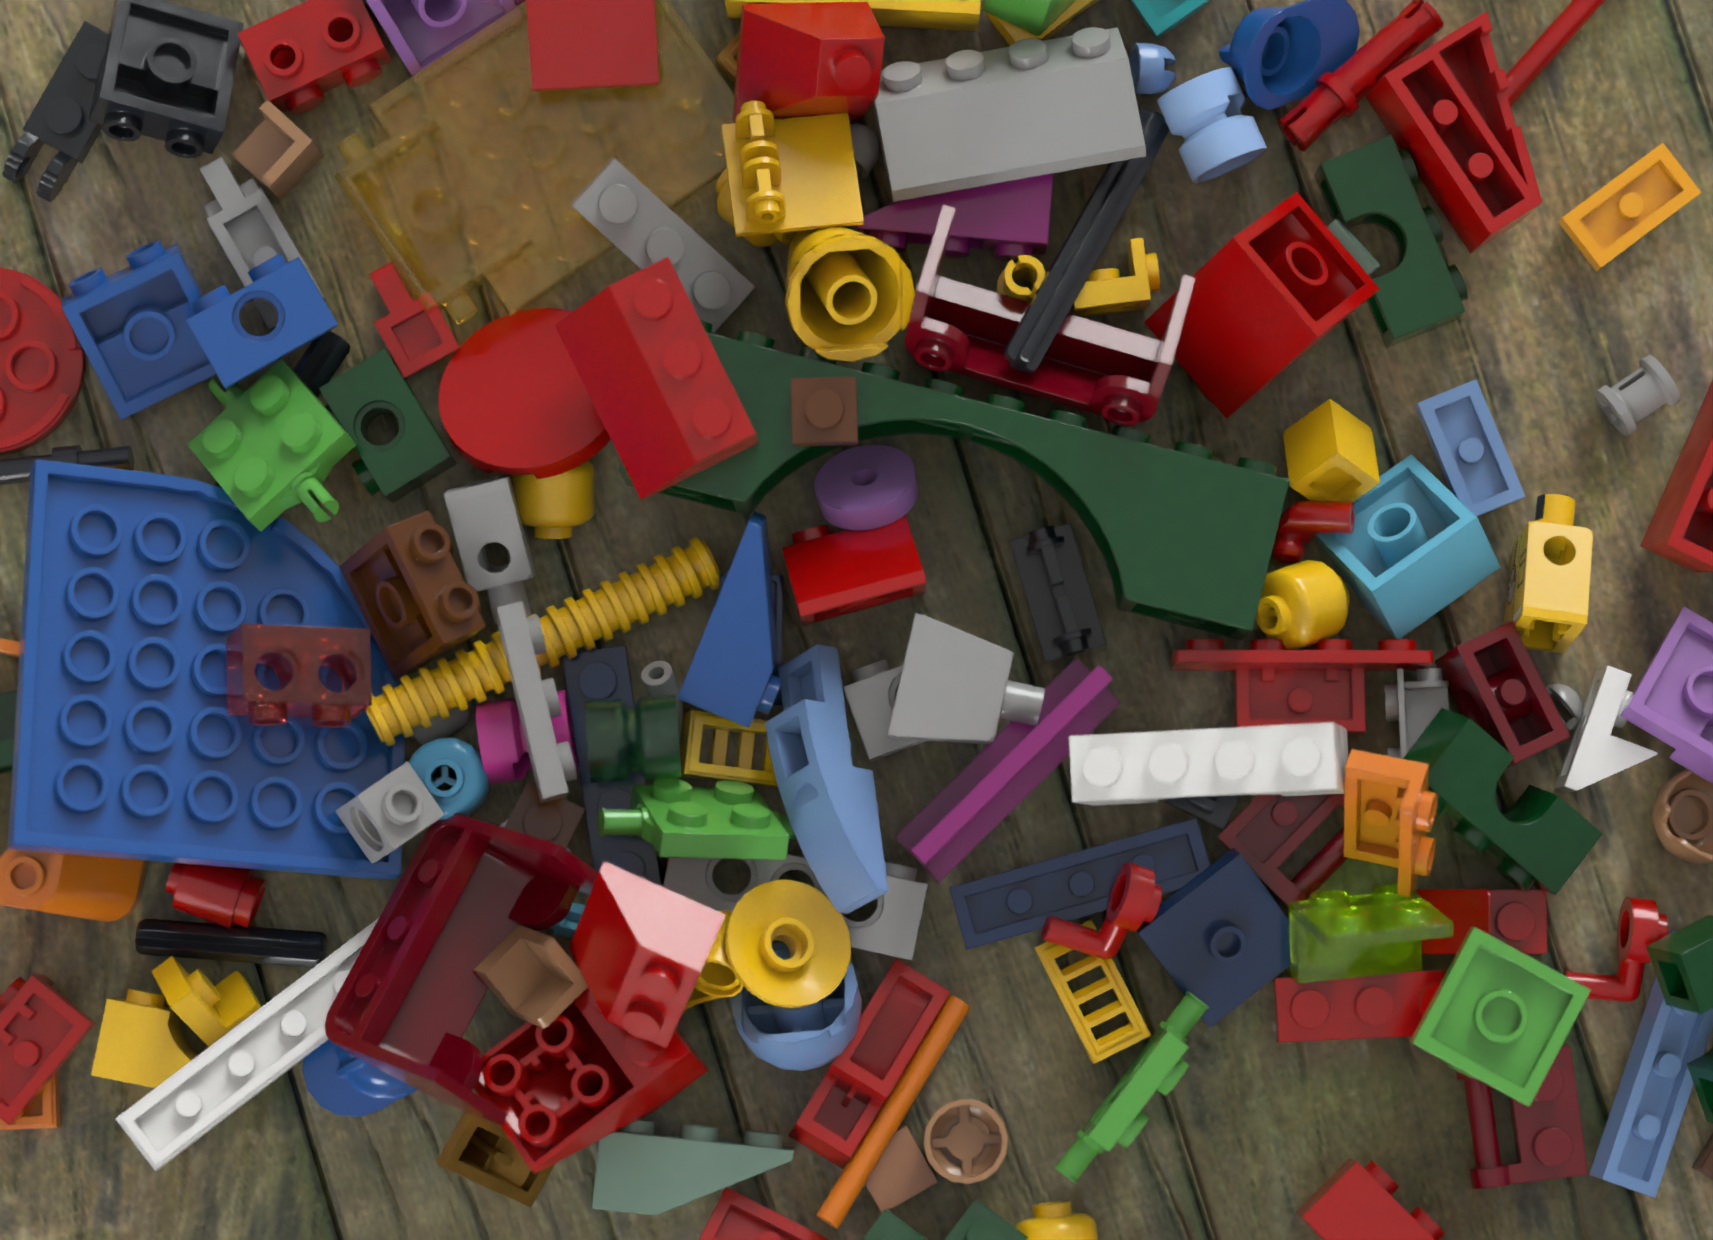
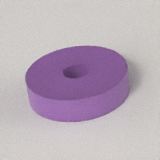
(866, 487)

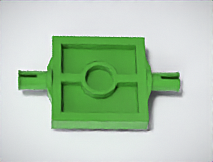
(272, 446)
(701, 821)
(1120, 1113)

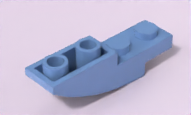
(823, 794)

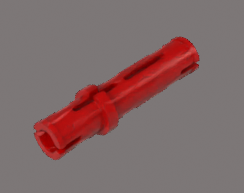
(1340, 91)

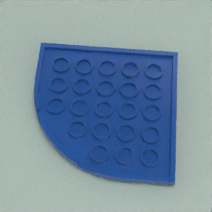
(127, 683)

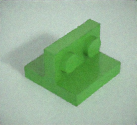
(1500, 1016)

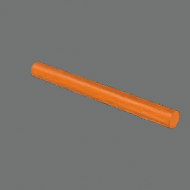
(893, 1112)

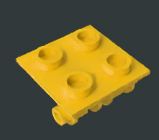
(790, 172)

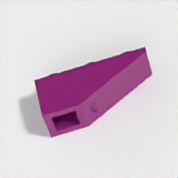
(996, 217)

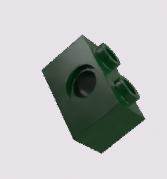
(416, 451)

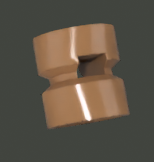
(965, 1141)

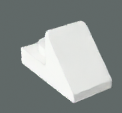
(1593, 749)

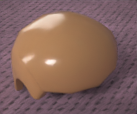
(1685, 817)

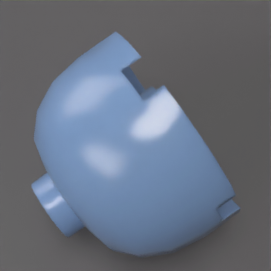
(803, 1035)

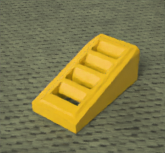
(690, 747)
(1114, 1041)

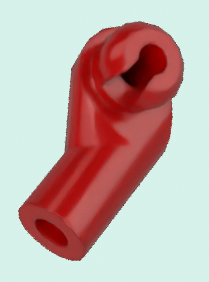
(1307, 519)

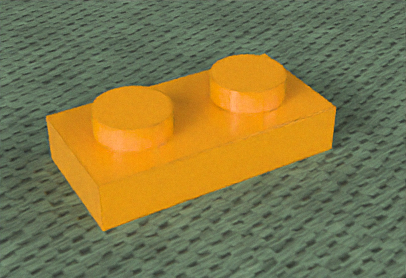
(1629, 207)

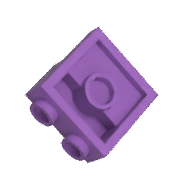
(1677, 693)

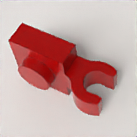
(409, 333)

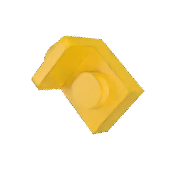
(1109, 293)
(204, 1007)

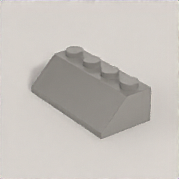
(1007, 113)

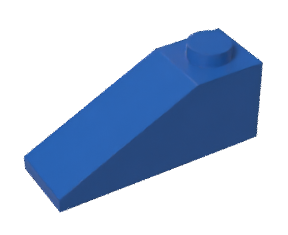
(740, 640)

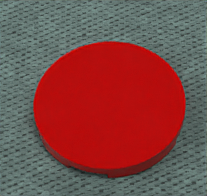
(38, 362)
(518, 399)

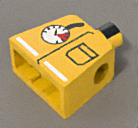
(1550, 577)

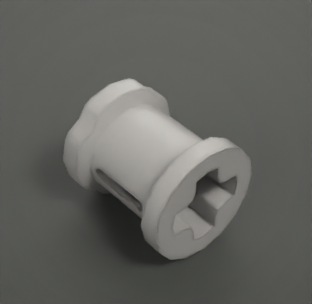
(1638, 395)

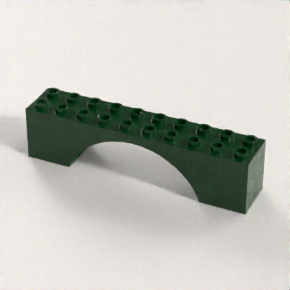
(1173, 525)

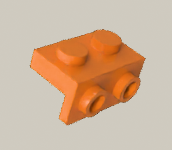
(1389, 815)

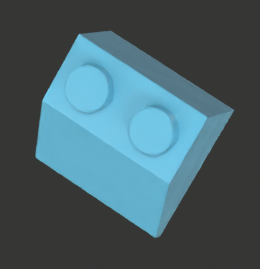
(1410, 548)

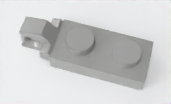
(247, 228)

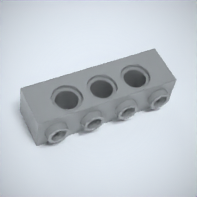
(888, 931)

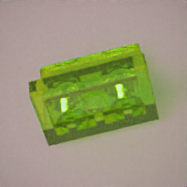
(1361, 934)

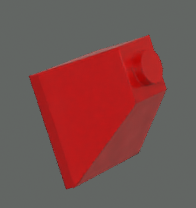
(809, 58)

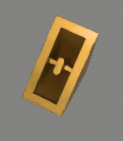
(488, 1157)

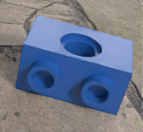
(300, 313)

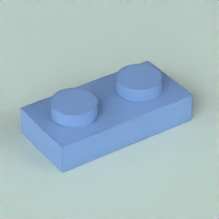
(1469, 449)

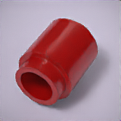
(216, 893)

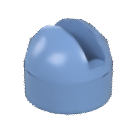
(1148, 66)

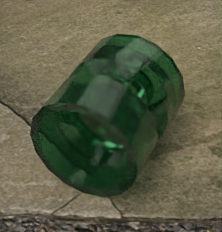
(633, 739)

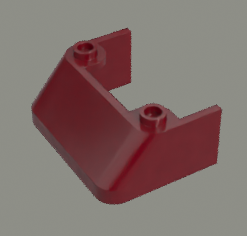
(1084, 367)
(416, 972)

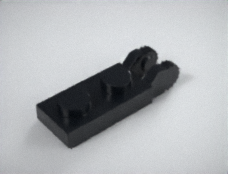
(62, 116)

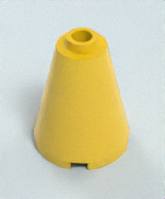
(846, 292)

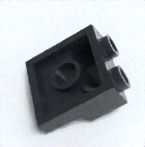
(166, 75)

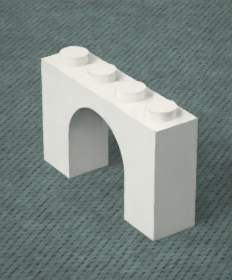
(1208, 763)

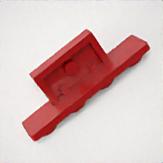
(1300, 685)

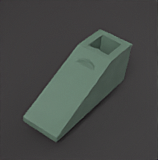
(663, 1171)

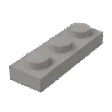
(651, 231)
(535, 700)

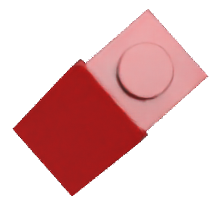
(1505, 914)

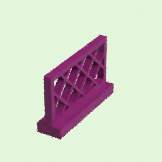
(1007, 771)

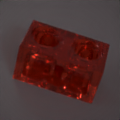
(296, 658)

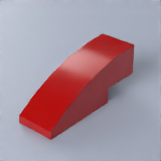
(870, 1064)

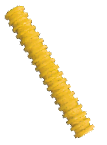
(563, 631)

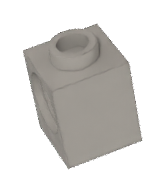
(389, 812)

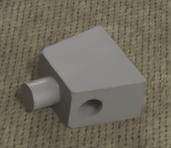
(487, 514)
(957, 688)

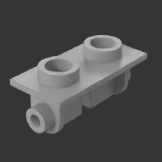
(1414, 705)

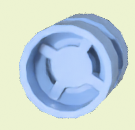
(1212, 125)

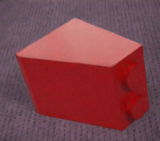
(1264, 303)

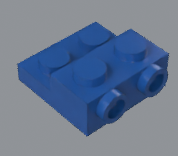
(138, 327)

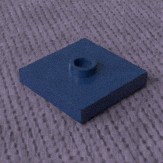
(1220, 936)

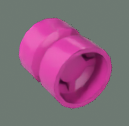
(503, 739)

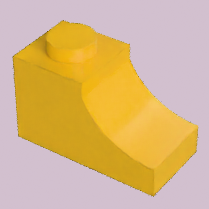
(140, 1040)

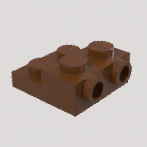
(413, 593)

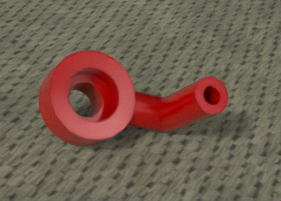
(1130, 902)
(1637, 927)

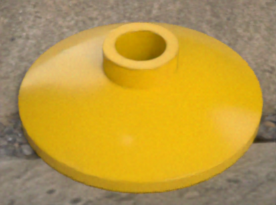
(810, 929)

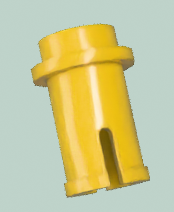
(1025, 268)

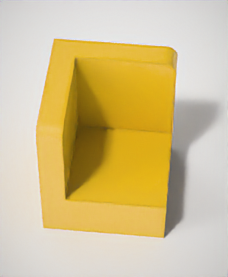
(1331, 455)

